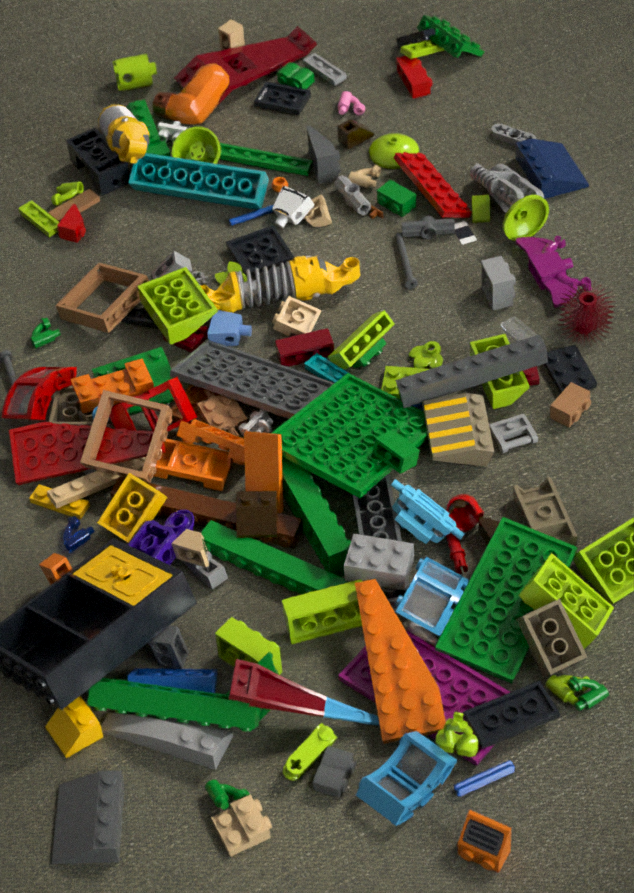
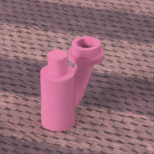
(344, 103)

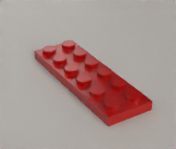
(432, 185)

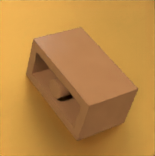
(570, 405)

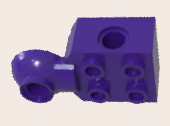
(157, 539)

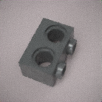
(169, 648)

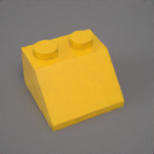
(74, 727)

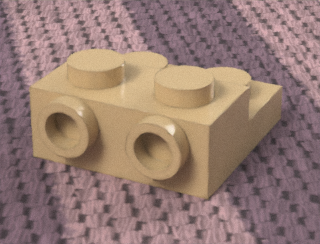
(295, 317)
(242, 825)

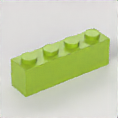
(361, 340)

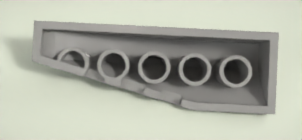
(182, 740)

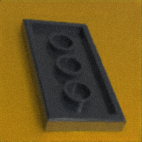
(511, 714)

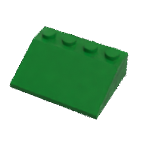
(157, 366)

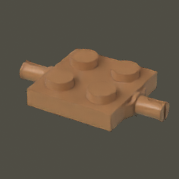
(221, 412)

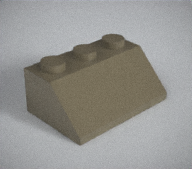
(551, 638)

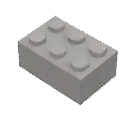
(380, 560)

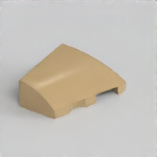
(319, 214)

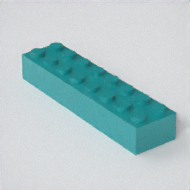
(199, 181)

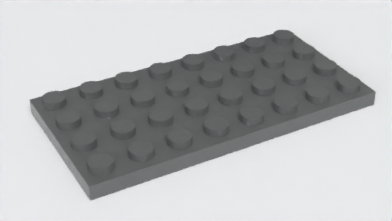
(249, 379)

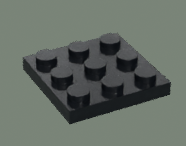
(259, 250)

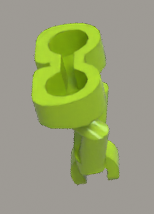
(449, 741)

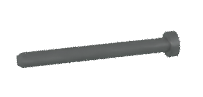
(410, 282)
(5, 357)

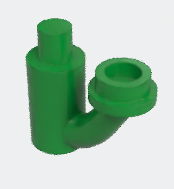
(39, 339)
(592, 697)
(218, 793)

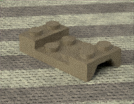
(545, 511)

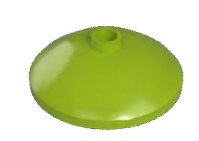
(384, 148)
(525, 217)

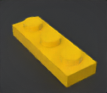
(76, 508)

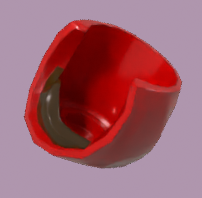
(464, 511)

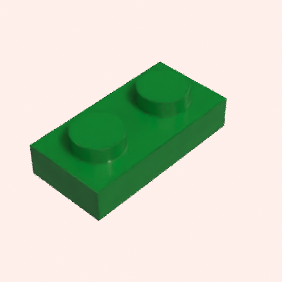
(375, 350)

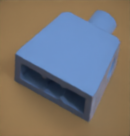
(227, 328)

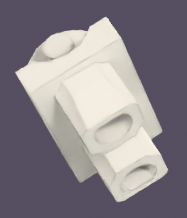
(169, 131)
(258, 422)

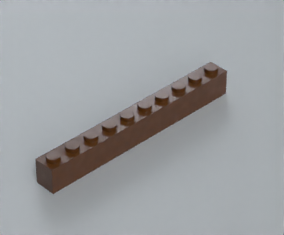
(219, 511)

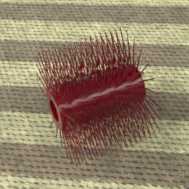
(585, 313)

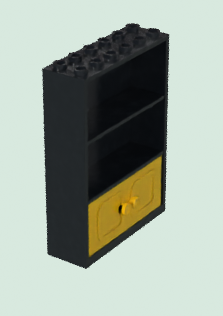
(110, 609)

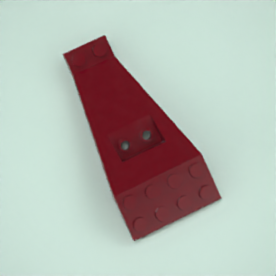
(252, 60)

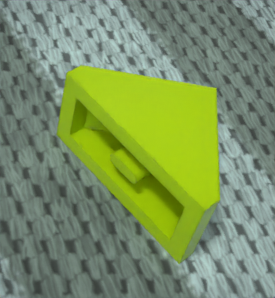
(480, 208)

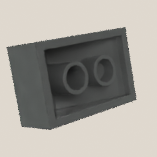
(323, 156)

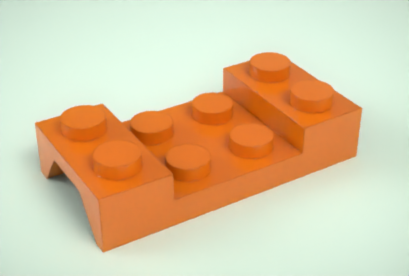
(131, 382)
(200, 431)
(194, 463)

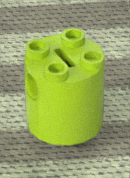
(134, 72)

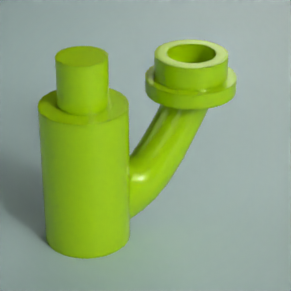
(68, 190)
(562, 690)

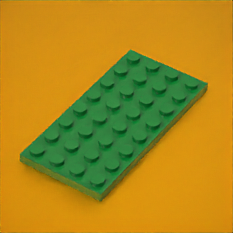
(484, 622)

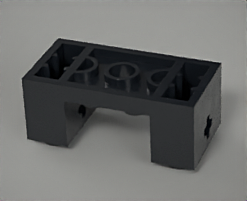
(92, 151)

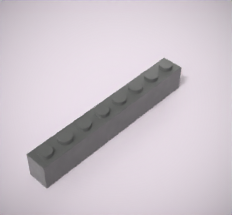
(472, 371)

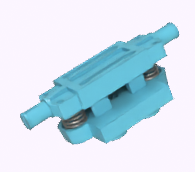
(422, 515)

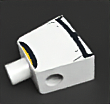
(291, 207)

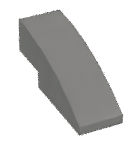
(212, 575)

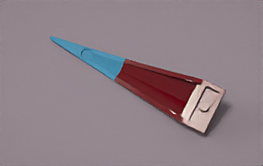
(268, 690)

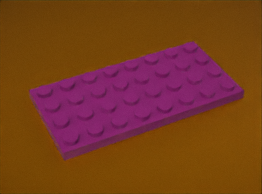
(458, 684)

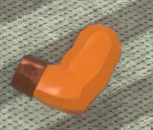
(197, 97)

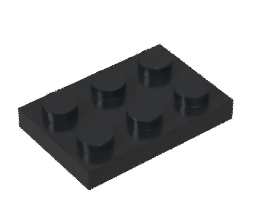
(282, 98)
(568, 366)

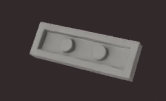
(324, 69)

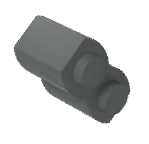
(334, 771)

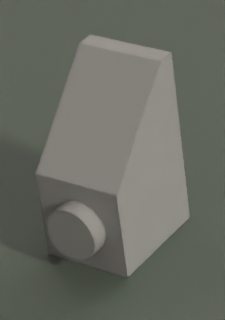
(172, 263)

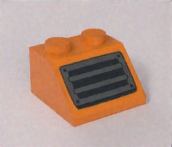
(484, 841)

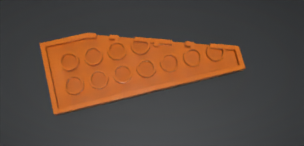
(401, 681)

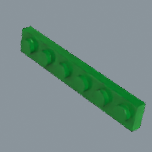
(266, 159)

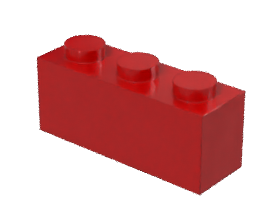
(413, 76)

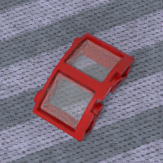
(33, 391)

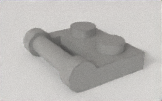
(511, 428)

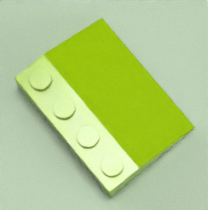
(176, 304)
(610, 562)
(582, 604)

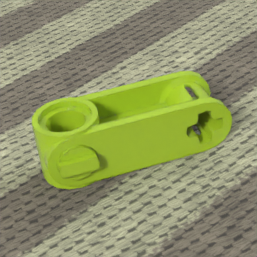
(309, 752)

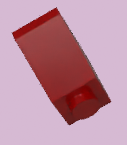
(72, 225)

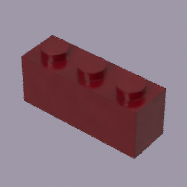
(302, 347)

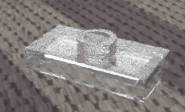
(516, 329)

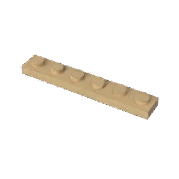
(89, 484)

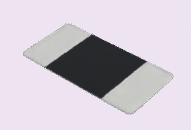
(464, 233)

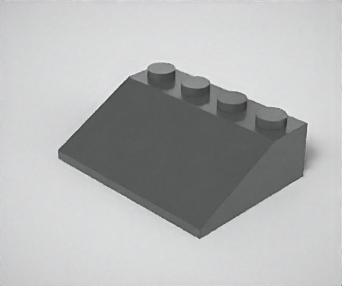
(89, 819)

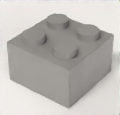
(497, 282)

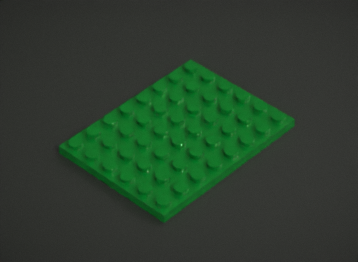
(339, 431)

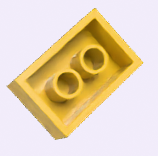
(131, 508)

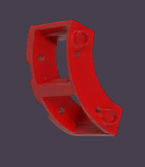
(121, 418)

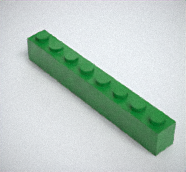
(267, 561)
(173, 703)

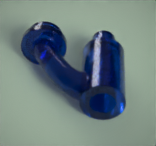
(79, 538)

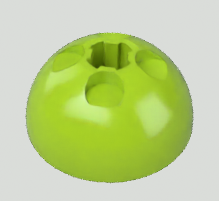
(193, 141)

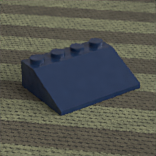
(549, 167)

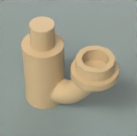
(361, 179)

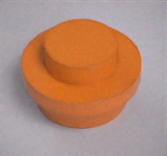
(278, 183)

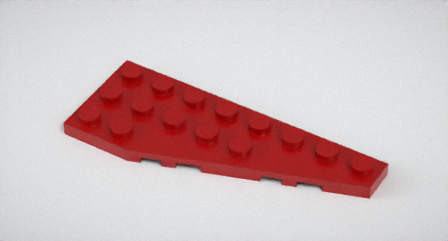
(57, 449)

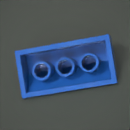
(190, 679)

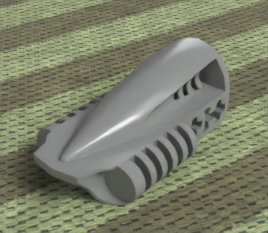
(503, 184)

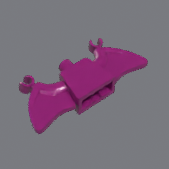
(549, 268)

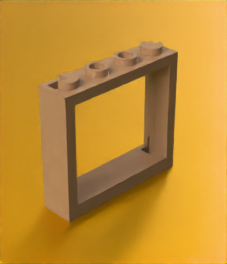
(117, 310)
(98, 427)

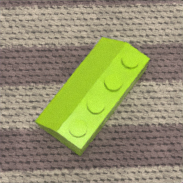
(504, 390)
(322, 612)

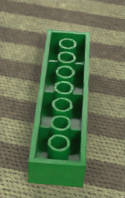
(317, 521)

